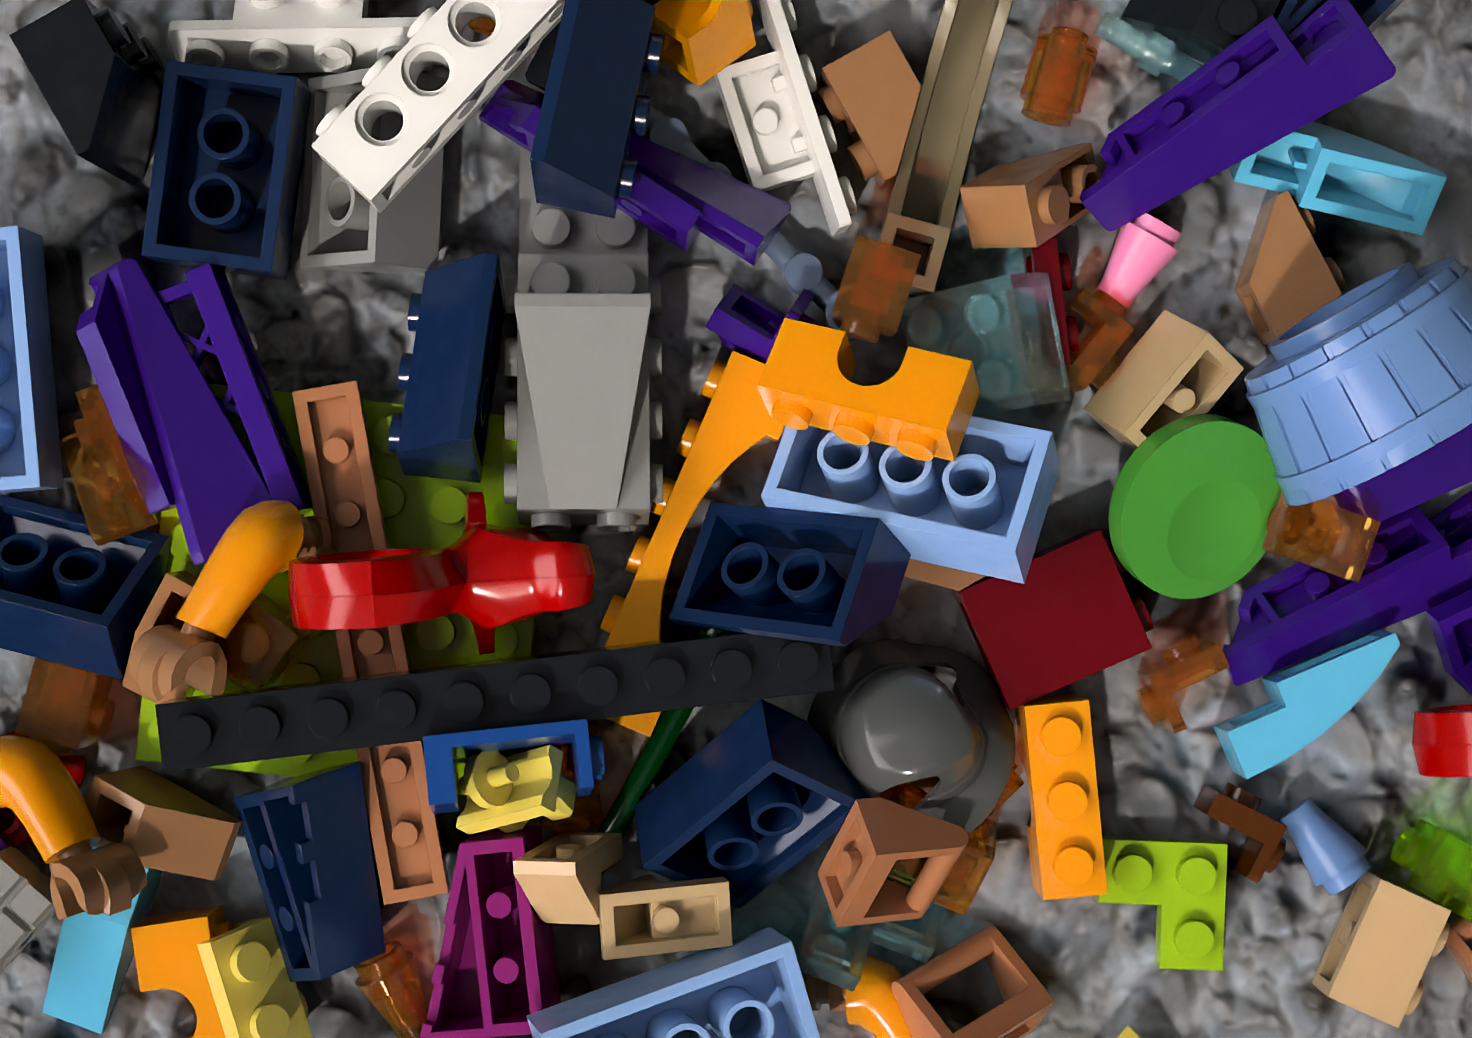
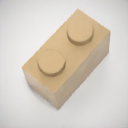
(1164, 377)
(1382, 949)

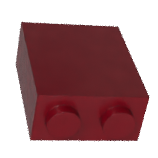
(1060, 623)

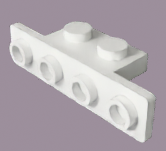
(291, 37)
(777, 120)

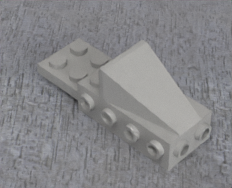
(581, 369)

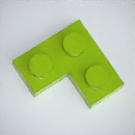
(1187, 886)

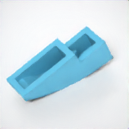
(1346, 177)
(1304, 703)

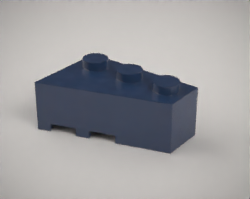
(316, 869)

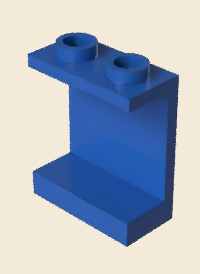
(444, 748)

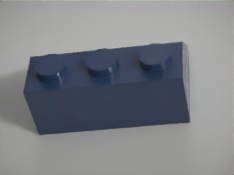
(595, 105)
(451, 370)
(790, 574)
(67, 594)
(747, 804)

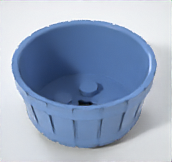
(1367, 380)

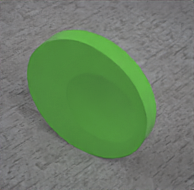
(1193, 506)

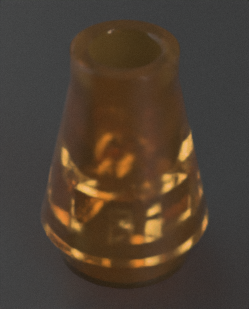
(394, 989)

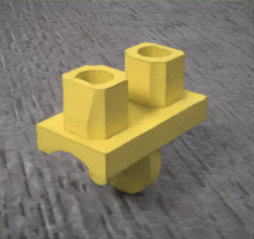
(514, 790)

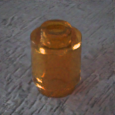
(1057, 76)

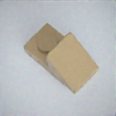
(566, 875)
(664, 917)

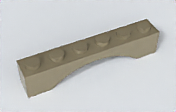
(942, 133)

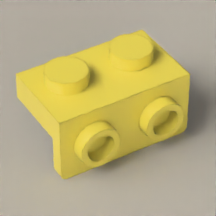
(253, 983)

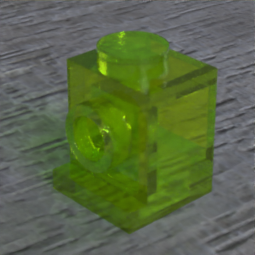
(1438, 866)

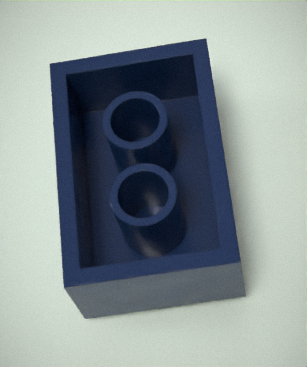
(226, 169)

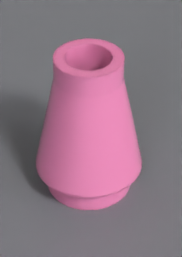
(1137, 257)

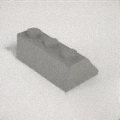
(340, 225)

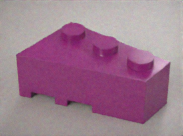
(494, 948)

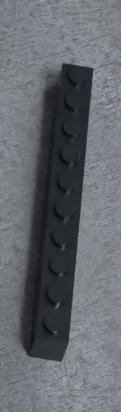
(486, 696)

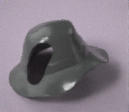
(905, 725)

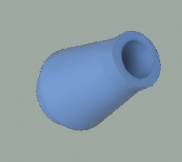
(1325, 847)

